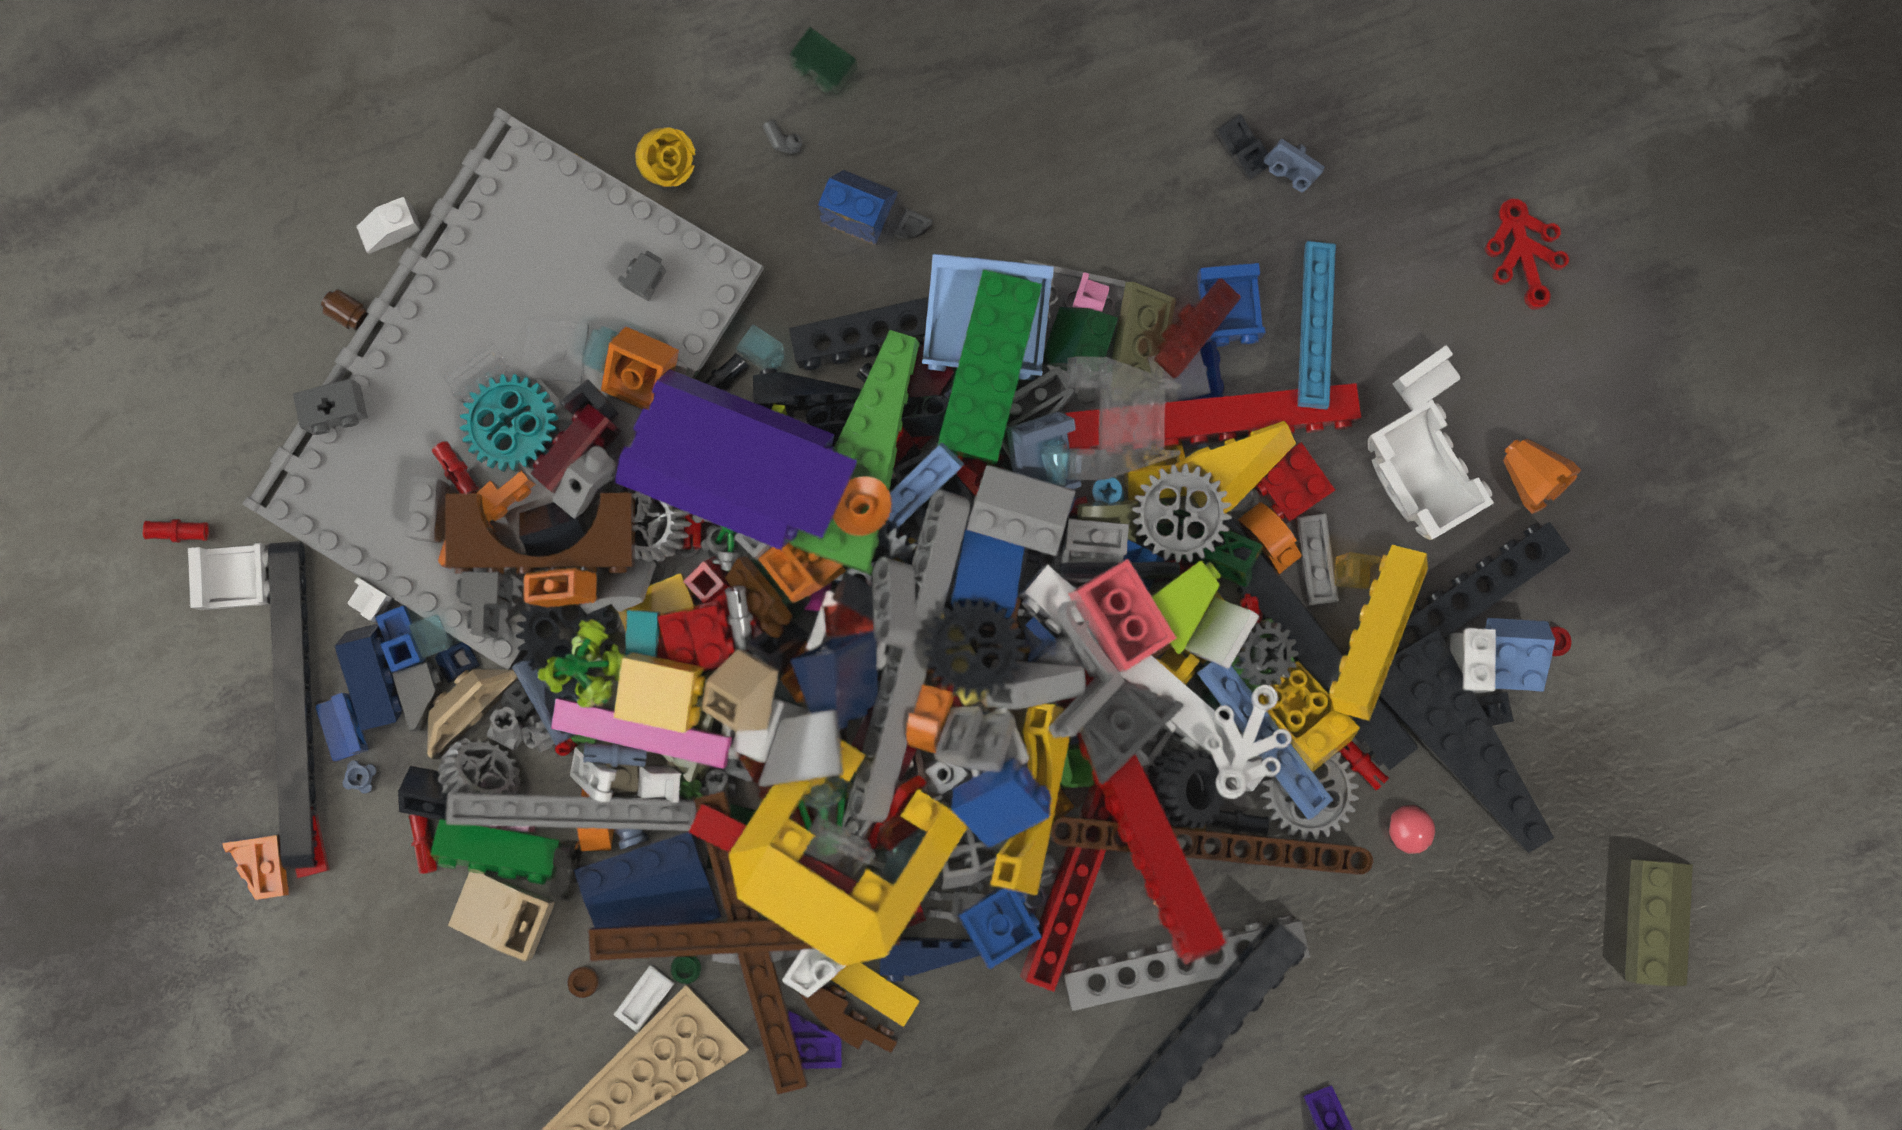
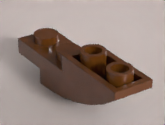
(851, 1027)

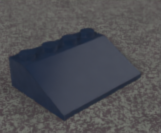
(650, 886)

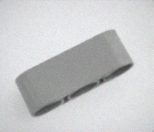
(894, 603)

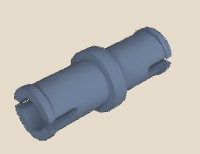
(614, 755)

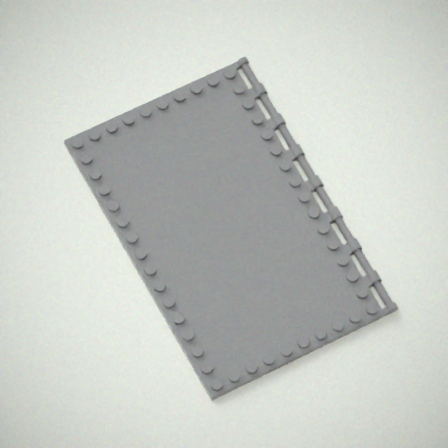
(527, 242)

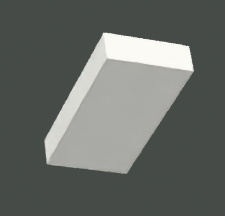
(644, 998)

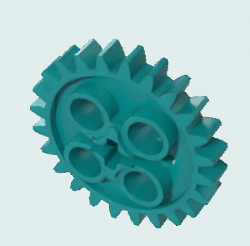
(494, 401)

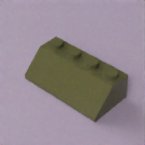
(1658, 923)

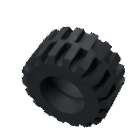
(1186, 787)

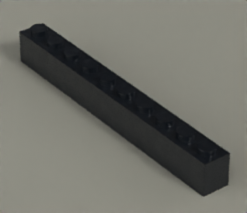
(1319, 652)
(1202, 1030)

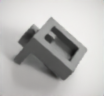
(517, 700)

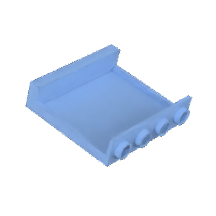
(952, 300)

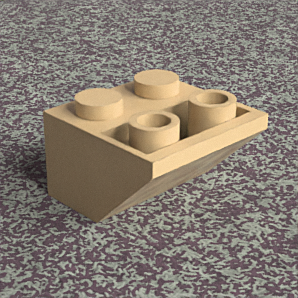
(741, 692)

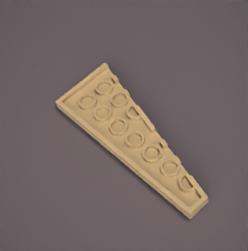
(661, 1061)

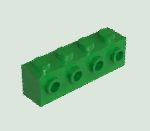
(495, 851)

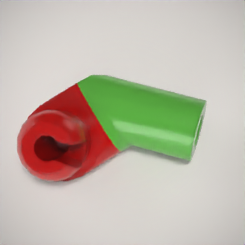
(567, 746)

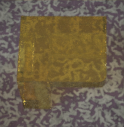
(1353, 570)

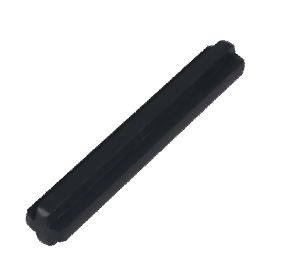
(1145, 570)

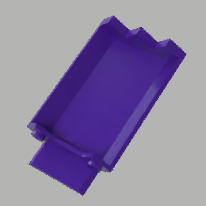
(734, 462)

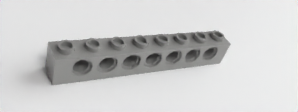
(1082, 996)

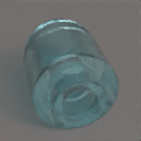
(597, 348)

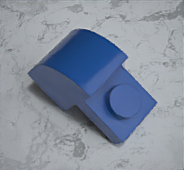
(399, 643)

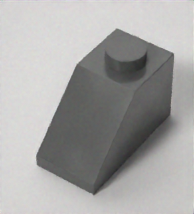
(417, 691)

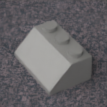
(1021, 509)

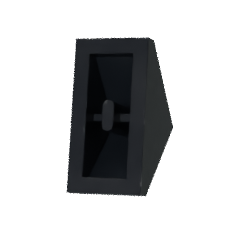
(780, 650)

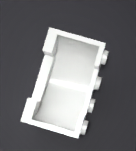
(1424, 473)

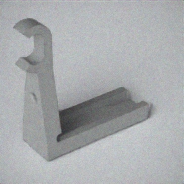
(1097, 664)

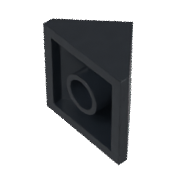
(549, 530)

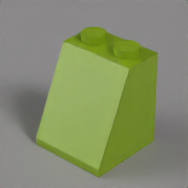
(1186, 601)

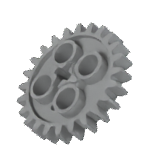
(1209, 515)
(1324, 819)

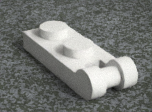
(592, 777)

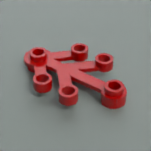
(1525, 249)

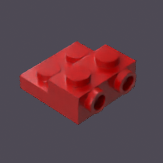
(1294, 484)
(697, 635)

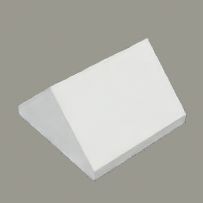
(759, 742)

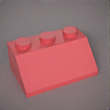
(1122, 616)

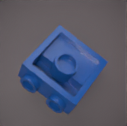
(1000, 925)

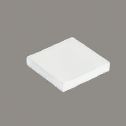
(1221, 632)

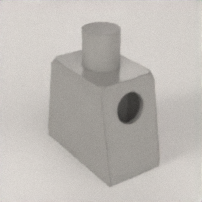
(593, 474)

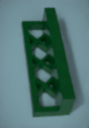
(1226, 564)

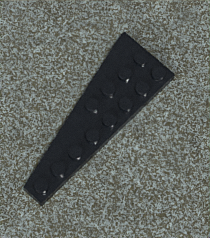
(1429, 697)

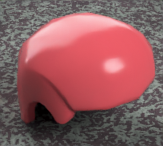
(1411, 829)

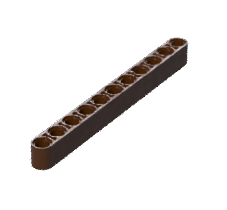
(1224, 846)

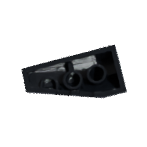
(798, 391)

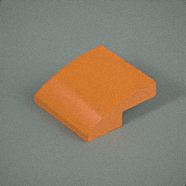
(799, 571)

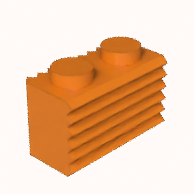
(560, 587)

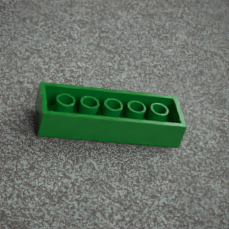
(990, 366)

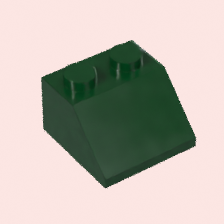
(1078, 334)

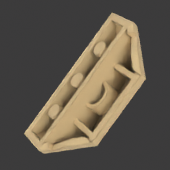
(464, 706)

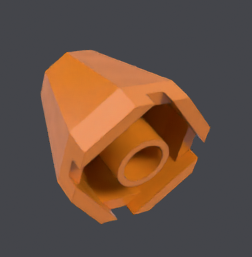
(1538, 473)

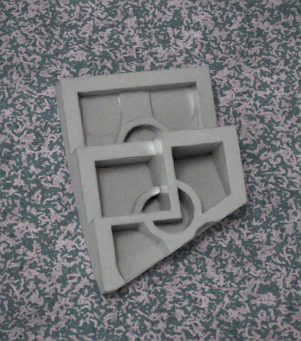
(804, 750)

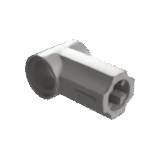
(505, 728)

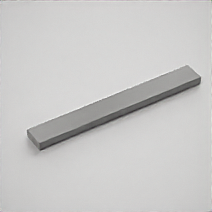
(569, 812)

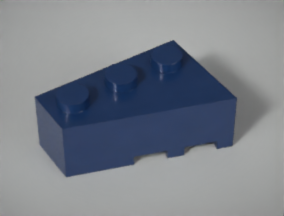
(368, 677)

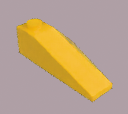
(1239, 463)

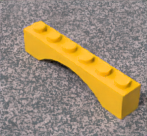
(1023, 855)

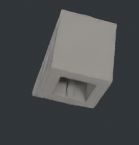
(1038, 685)

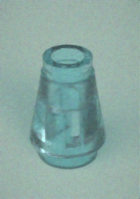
(1056, 460)

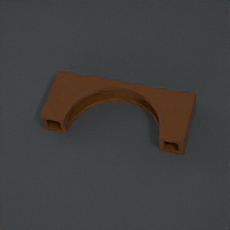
(475, 545)

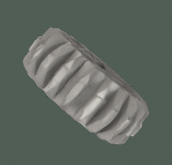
(660, 542)
(471, 757)

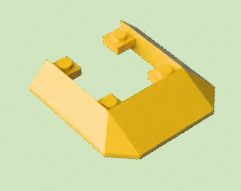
(813, 909)

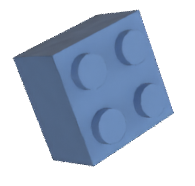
(1522, 653)

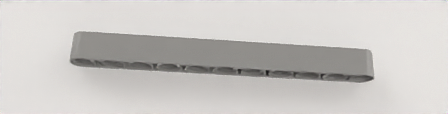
(907, 667)

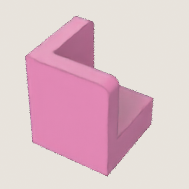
(1090, 294)

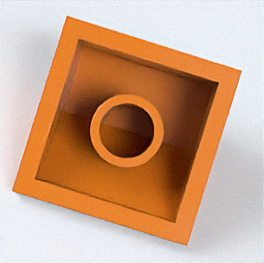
(635, 365)

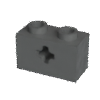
(315, 402)

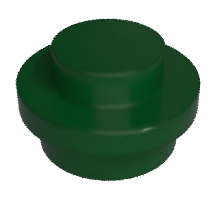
(685, 969)

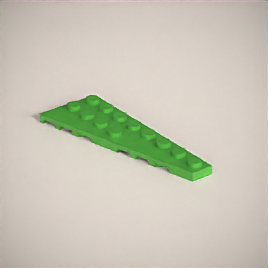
(871, 440)

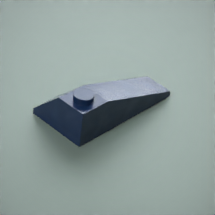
(924, 954)

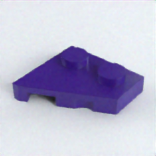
(816, 1044)

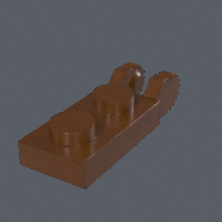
(760, 596)

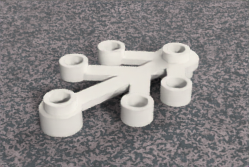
(1245, 747)

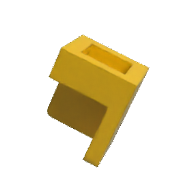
(1179, 665)

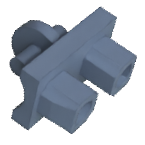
(1293, 164)

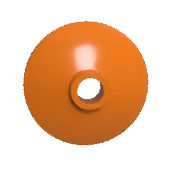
(858, 494)

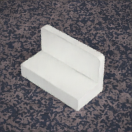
(1427, 379)

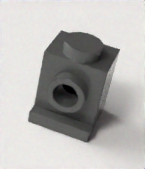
(643, 275)

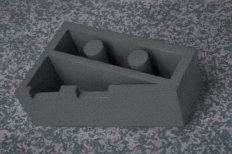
(1038, 399)

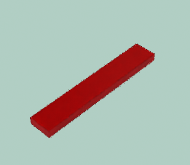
(725, 832)

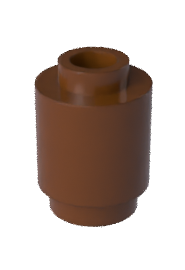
(343, 309)

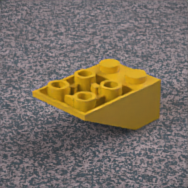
(1309, 717)

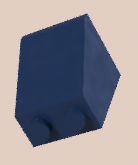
(840, 676)

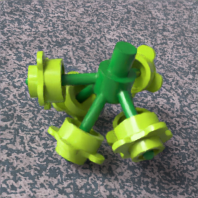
(584, 655)

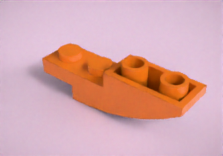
(498, 499)

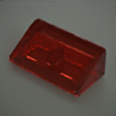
(895, 830)

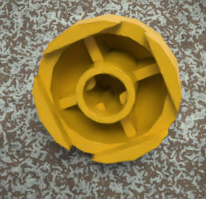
(665, 156)

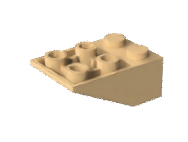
(501, 915)

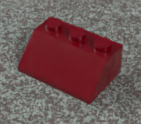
(587, 430)

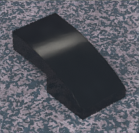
(1243, 146)

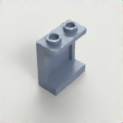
(1028, 438)

